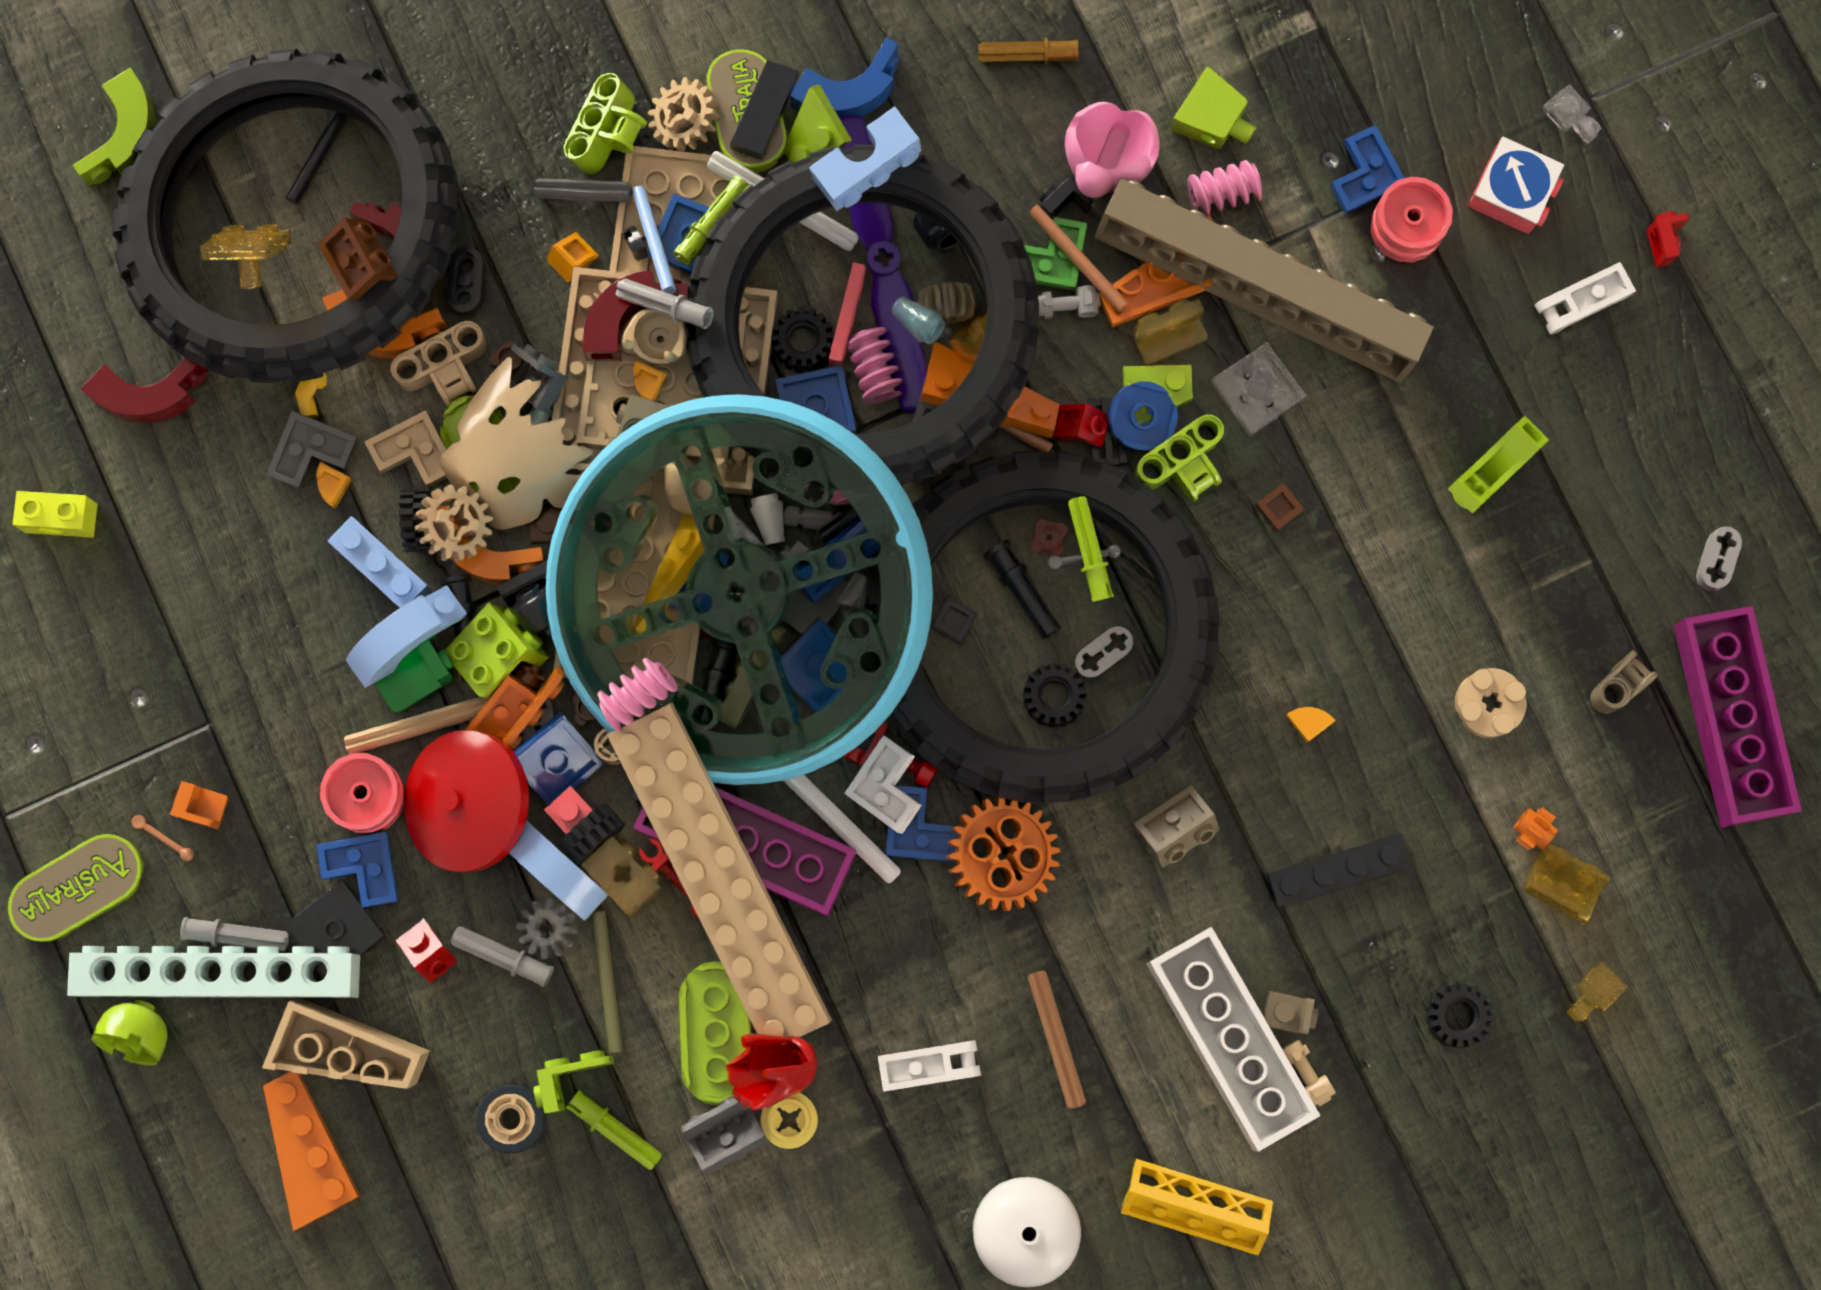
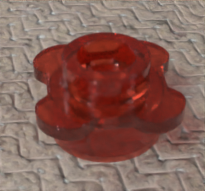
(1046, 528)

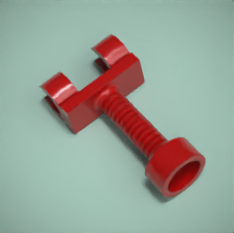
(923, 771)
(663, 863)

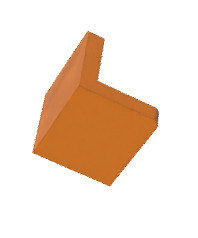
(199, 805)

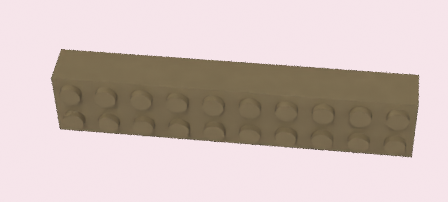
(1263, 280)

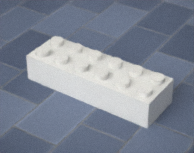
(1233, 1040)

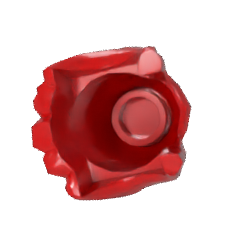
(770, 1070)

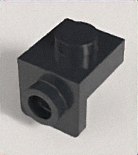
(1055, 200)

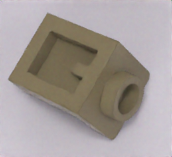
(1290, 1013)

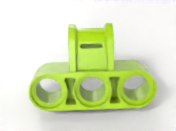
(603, 125)
(1190, 469)

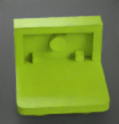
(493, 648)
(549, 1091)

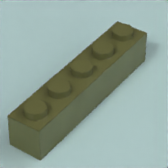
(739, 691)

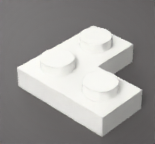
(876, 788)

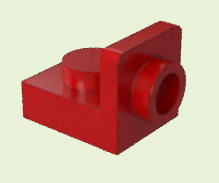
(1663, 241)
(1081, 423)

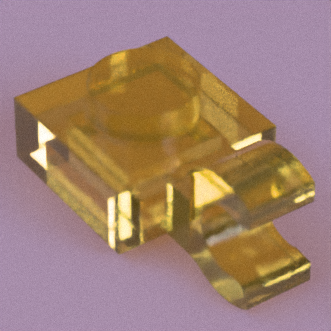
(1598, 990)

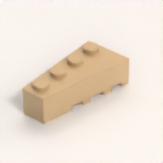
(341, 1048)

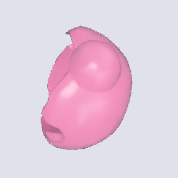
(1110, 146)

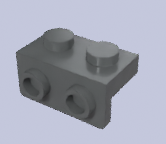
(535, 368)
(723, 1134)

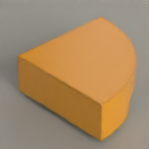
(648, 381)
(331, 484)
(1309, 721)

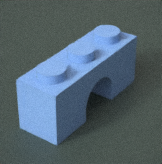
(846, 180)
(378, 563)

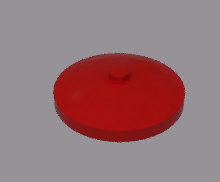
(466, 801)

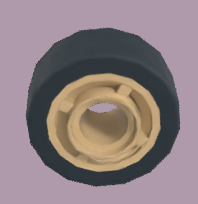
(491, 1123)

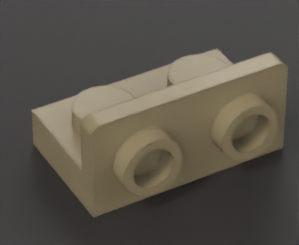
(1177, 826)

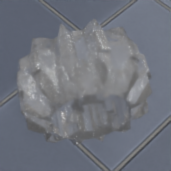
(555, 919)

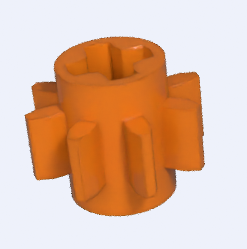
(1535, 828)

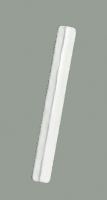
(817, 222)
(844, 828)

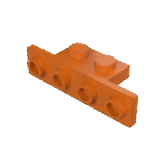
(514, 707)

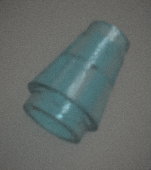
(919, 320)

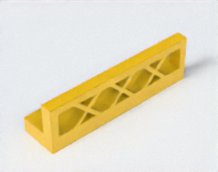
(1196, 1213)

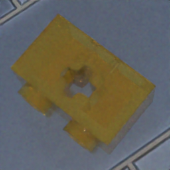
(603, 868)

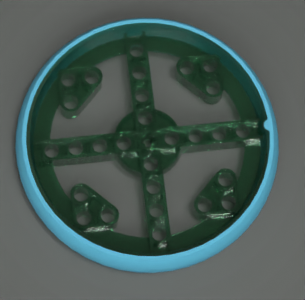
(838, 461)

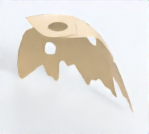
(511, 450)

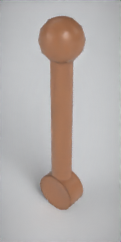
(140, 822)

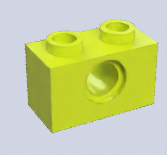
(55, 514)

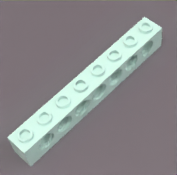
(88, 979)

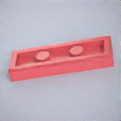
(847, 315)

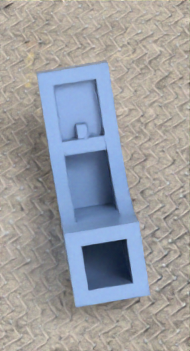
(401, 632)
(557, 872)

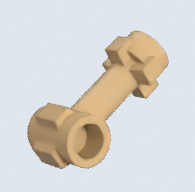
(1317, 1088)

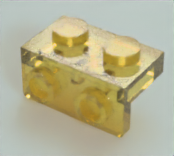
(1171, 332)
(1565, 882)

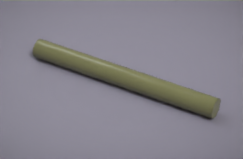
(607, 982)

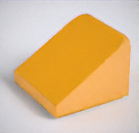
(571, 253)

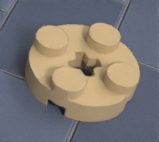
(1508, 693)

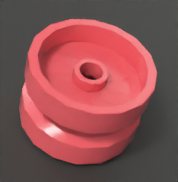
(1411, 219)
(357, 774)

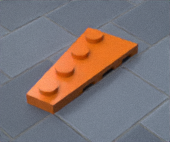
(1147, 291)
(948, 370)
(306, 1153)

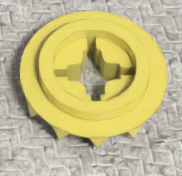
(789, 1137)

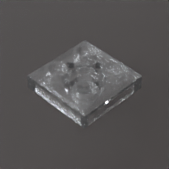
(1264, 368)

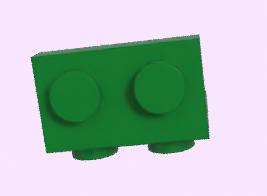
(416, 676)

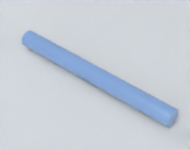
(653, 240)

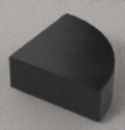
(635, 243)

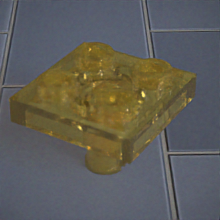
(247, 248)

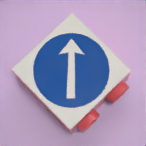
(1517, 186)

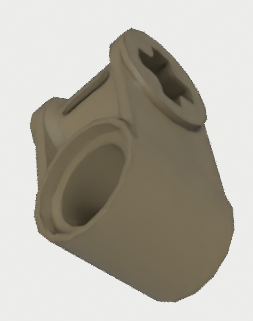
(1626, 680)

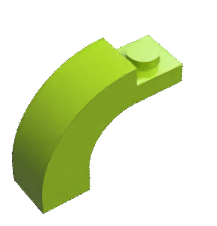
(134, 116)
(1497, 465)

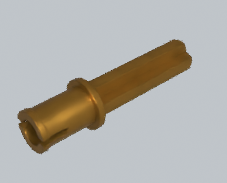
(1028, 51)

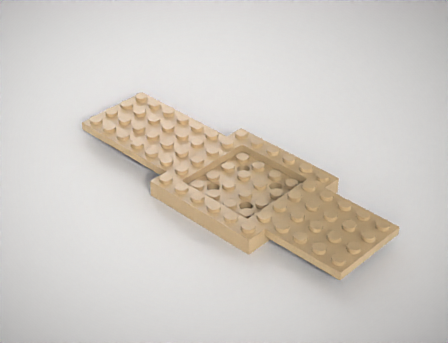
(597, 386)

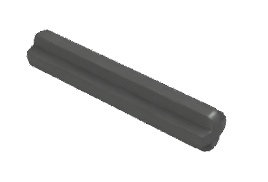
(583, 190)

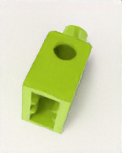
(1213, 112)

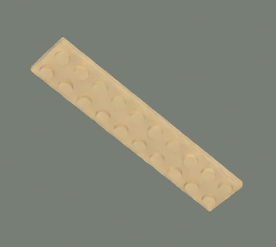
(718, 875)

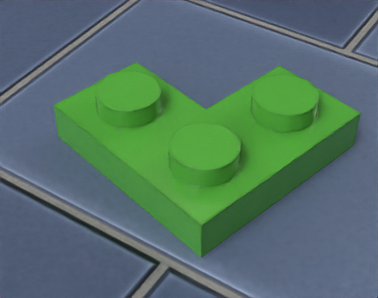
(1052, 265)

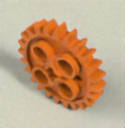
(978, 871)

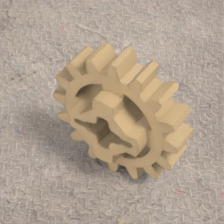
(683, 114)
(459, 510)

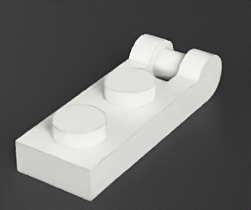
(1586, 297)
(927, 1066)

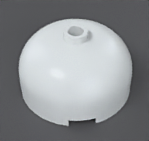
(1005, 1215)

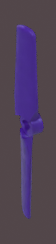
(875, 230)

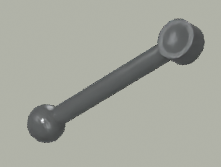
(1056, 562)

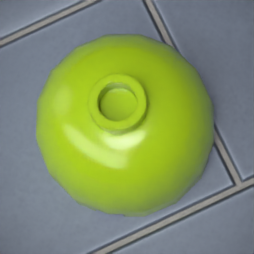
(132, 1031)

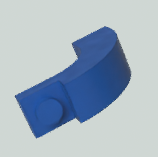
(857, 95)

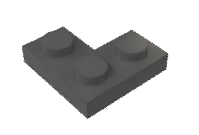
(308, 439)

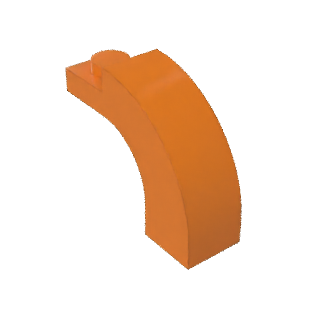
(413, 331)
(495, 566)

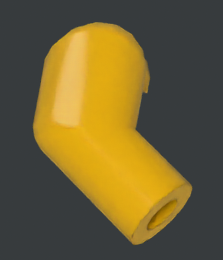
(305, 395)

